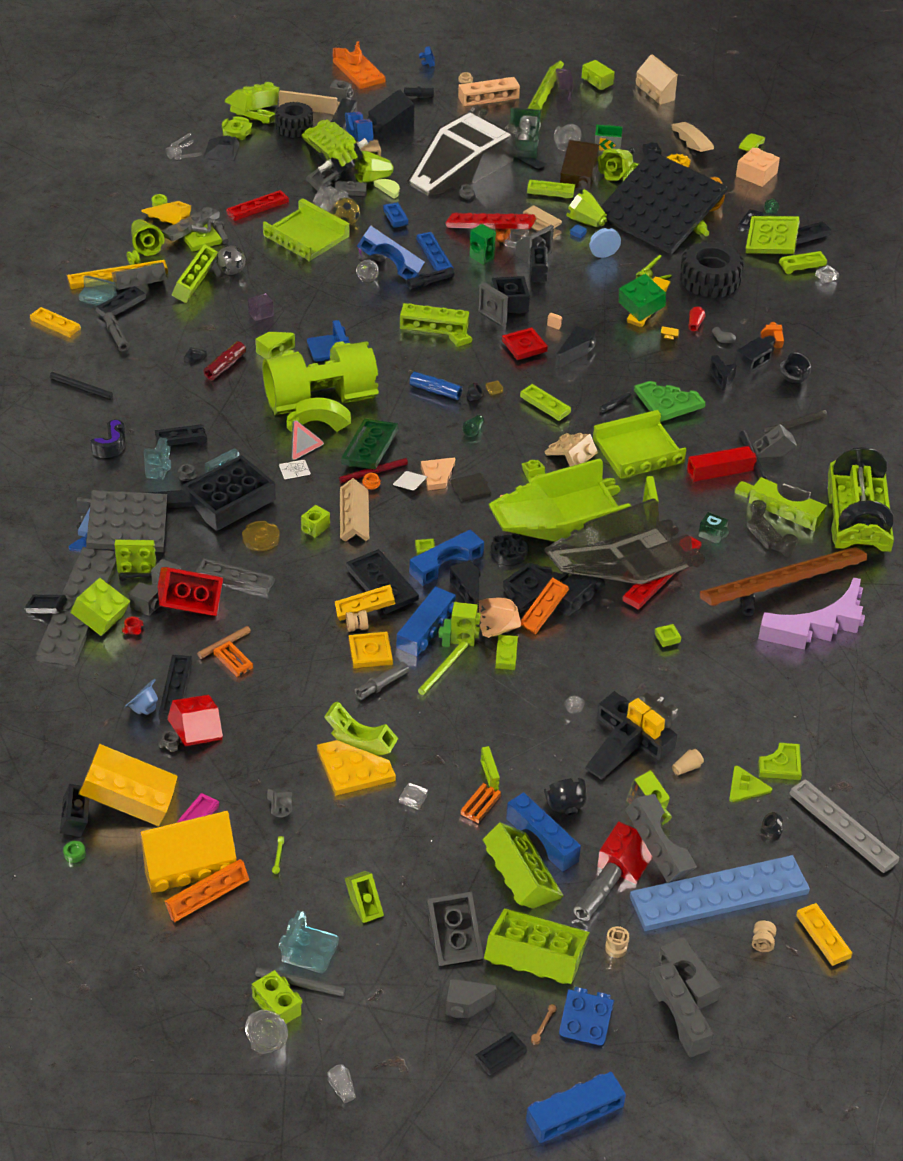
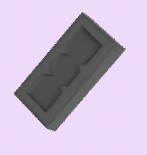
(352, 188)

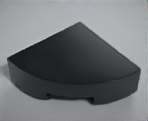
(194, 355)

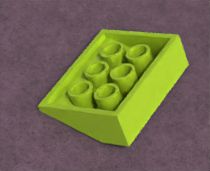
(536, 946)

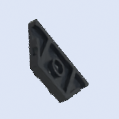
(528, 583)

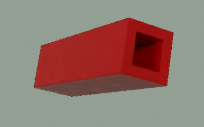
(721, 463)

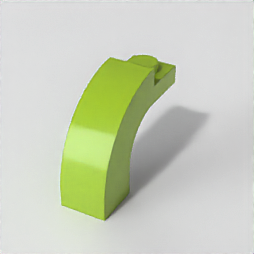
(320, 410)
(374, 740)

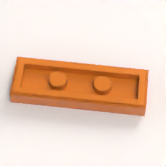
(544, 605)

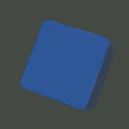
(578, 231)

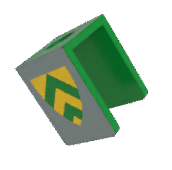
(608, 137)

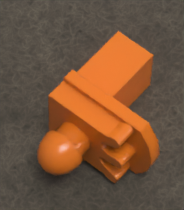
(502, 235)
(776, 331)

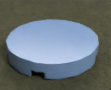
(605, 242)

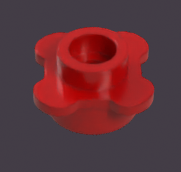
(132, 625)

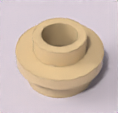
(465, 78)

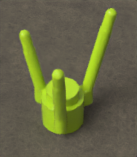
(647, 270)

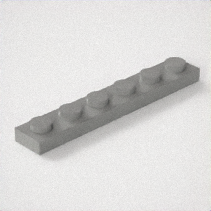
(844, 826)

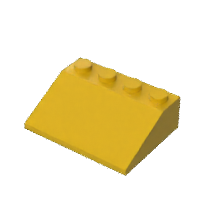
(129, 785)
(187, 851)

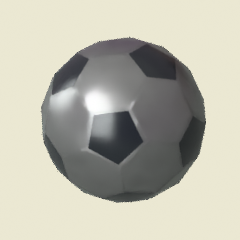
(230, 260)

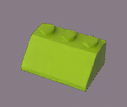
(254, 97)

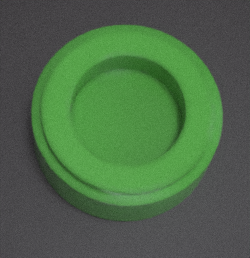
(74, 851)

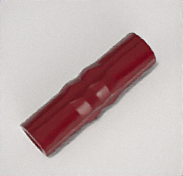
(224, 360)

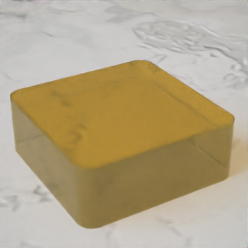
(494, 387)

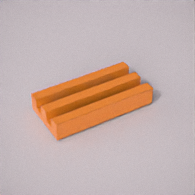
(230, 660)
(481, 790)

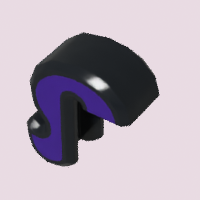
(114, 445)

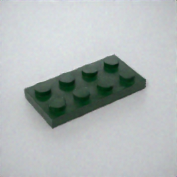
(369, 443)

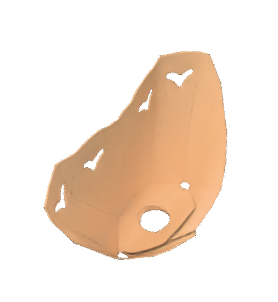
(500, 616)

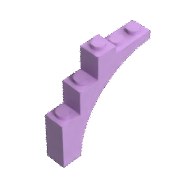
(820, 624)

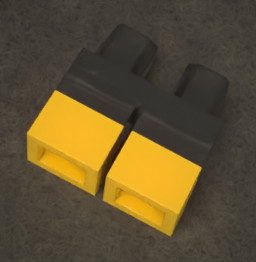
(651, 714)

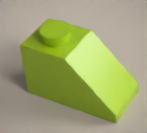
(274, 344)
(364, 896)

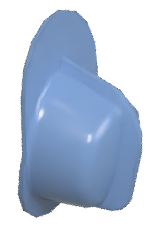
(145, 700)

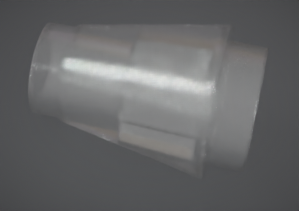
(341, 1082)

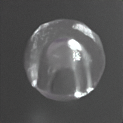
(367, 271)

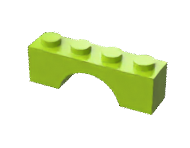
(805, 513)

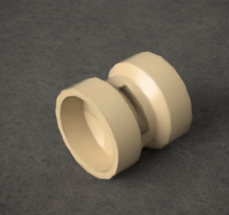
(352, 621)
(764, 936)
(617, 942)

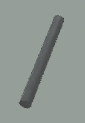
(306, 983)

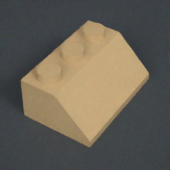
(657, 80)

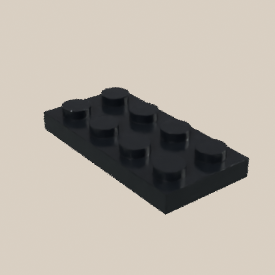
(376, 571)

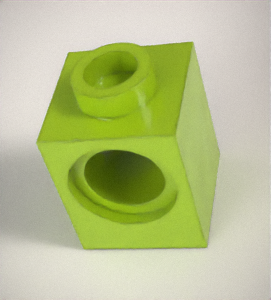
(315, 521)

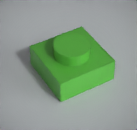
(445, 633)

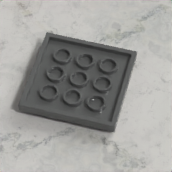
(126, 517)

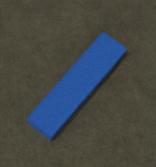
(433, 251)

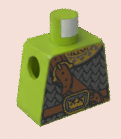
(647, 785)

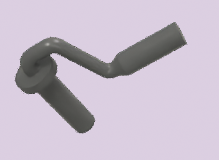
(218, 226)

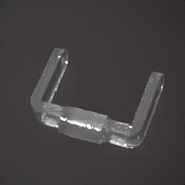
(524, 233)

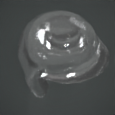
(567, 133)
(266, 1031)

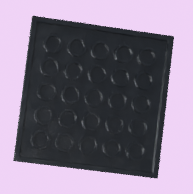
(662, 202)

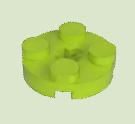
(238, 127)

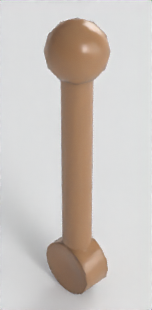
(535, 1039)

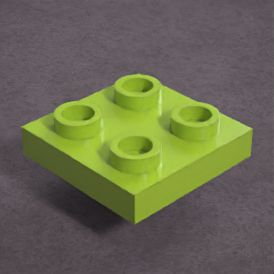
(135, 556)

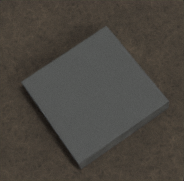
(493, 303)

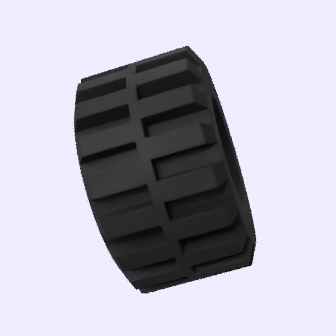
(293, 119)

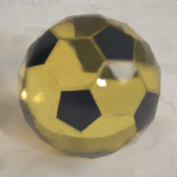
(346, 210)

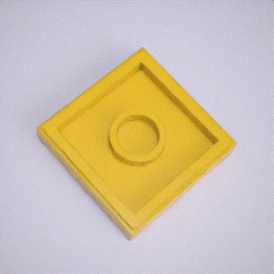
(370, 650)

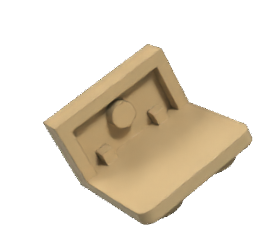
(576, 448)

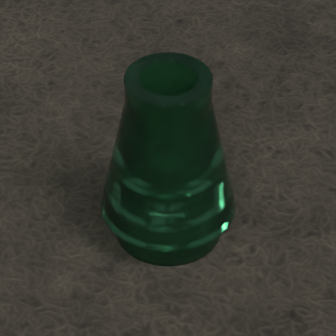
(472, 426)

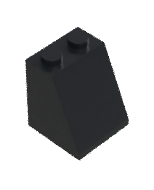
(393, 115)

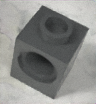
(341, 90)

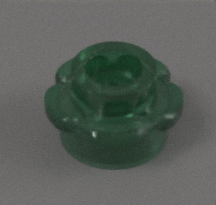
(769, 209)

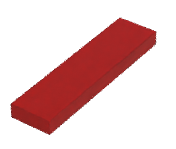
(257, 205)

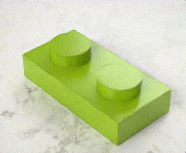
(506, 652)

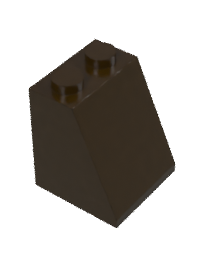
(580, 164)

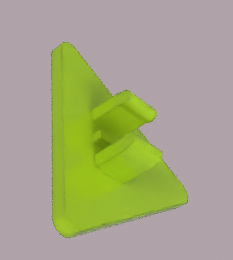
(746, 785)

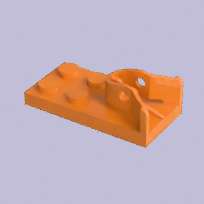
(357, 67)

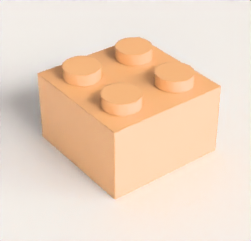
(757, 166)

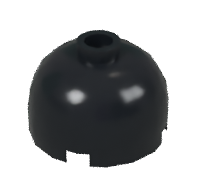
(566, 796)

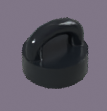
(474, 392)
(772, 823)

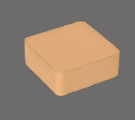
(554, 321)

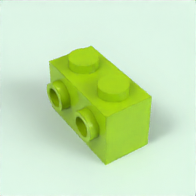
(598, 74)

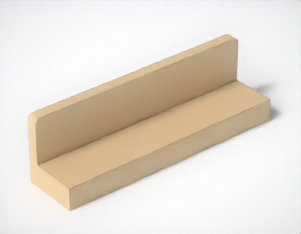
(317, 102)
(354, 510)

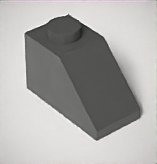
(468, 998)

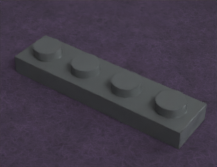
(182, 228)

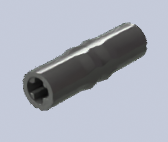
(597, 891)

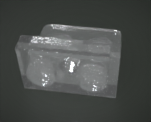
(328, 196)

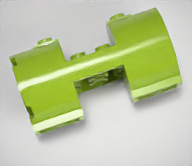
(350, 371)

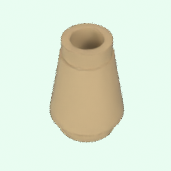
(689, 761)

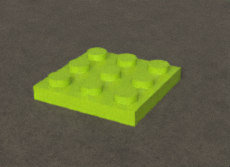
(772, 234)

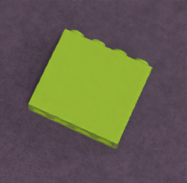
(308, 230)
(637, 444)

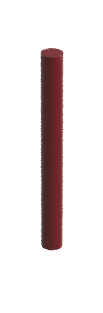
(380, 468)

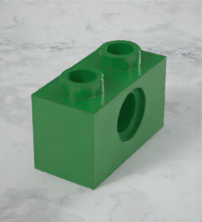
(482, 244)

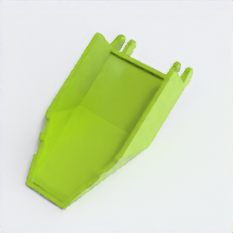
(558, 502)

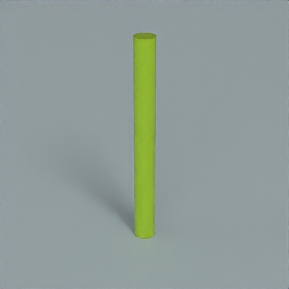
(442, 668)

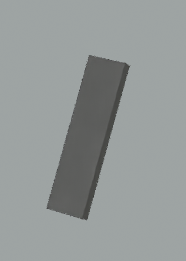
(237, 576)

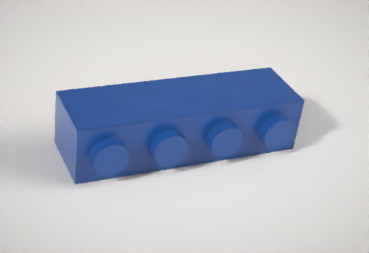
(425, 621)
(575, 1106)

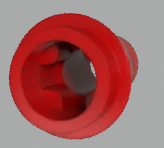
(696, 317)

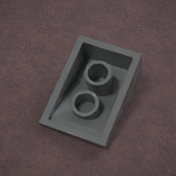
(454, 929)

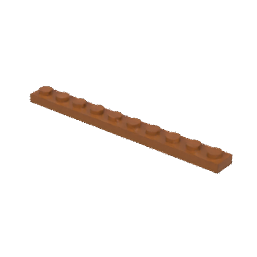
(782, 576)

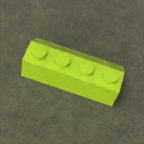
(521, 866)

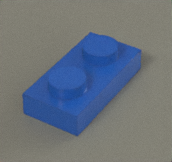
(395, 214)

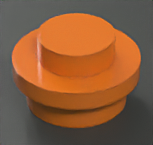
(371, 481)

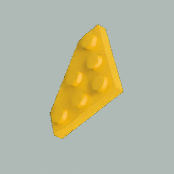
(353, 768)

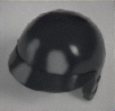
(796, 368)

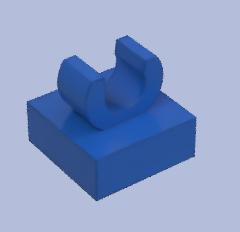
(429, 57)

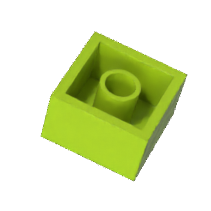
(100, 606)

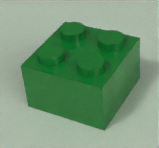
(642, 297)

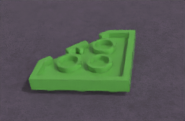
(668, 399)

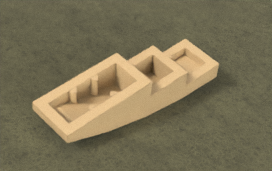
(694, 137)

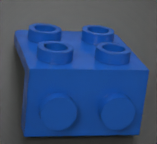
(321, 345)
(586, 1016)

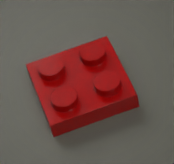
(524, 343)

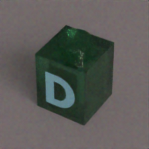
(713, 528)

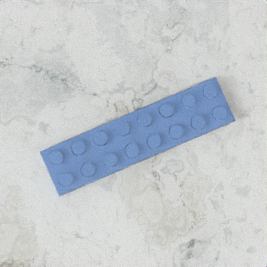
(719, 893)

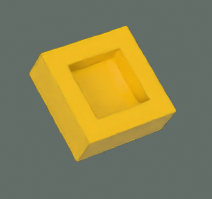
(669, 333)

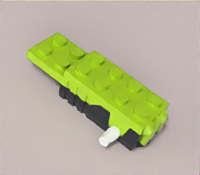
(334, 146)

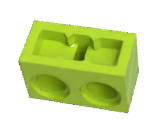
(464, 623)
(276, 999)

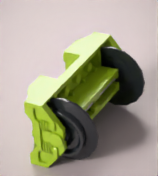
(860, 500)

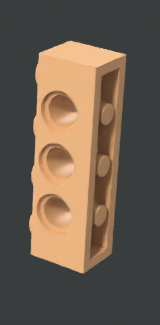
(488, 91)

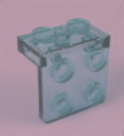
(306, 945)

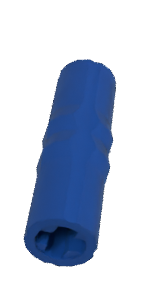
(436, 385)

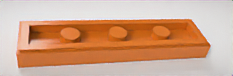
(207, 890)

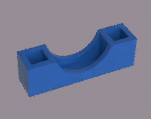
(358, 126)
(377, 243)
(462, 547)
(559, 845)

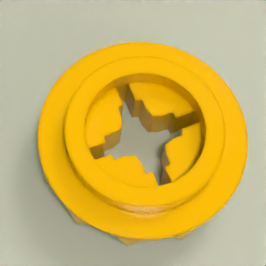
(683, 160)

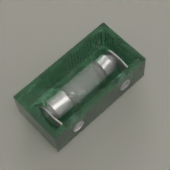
(529, 121)

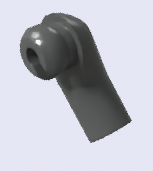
(723, 337)

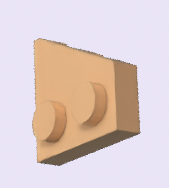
(437, 472)

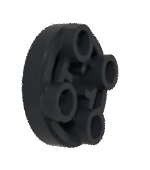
(509, 549)

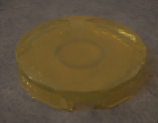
(261, 536)

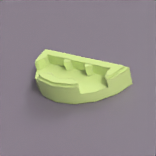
(388, 186)

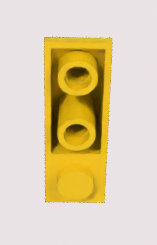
(169, 212)

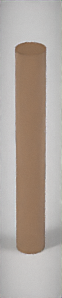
(232, 637)

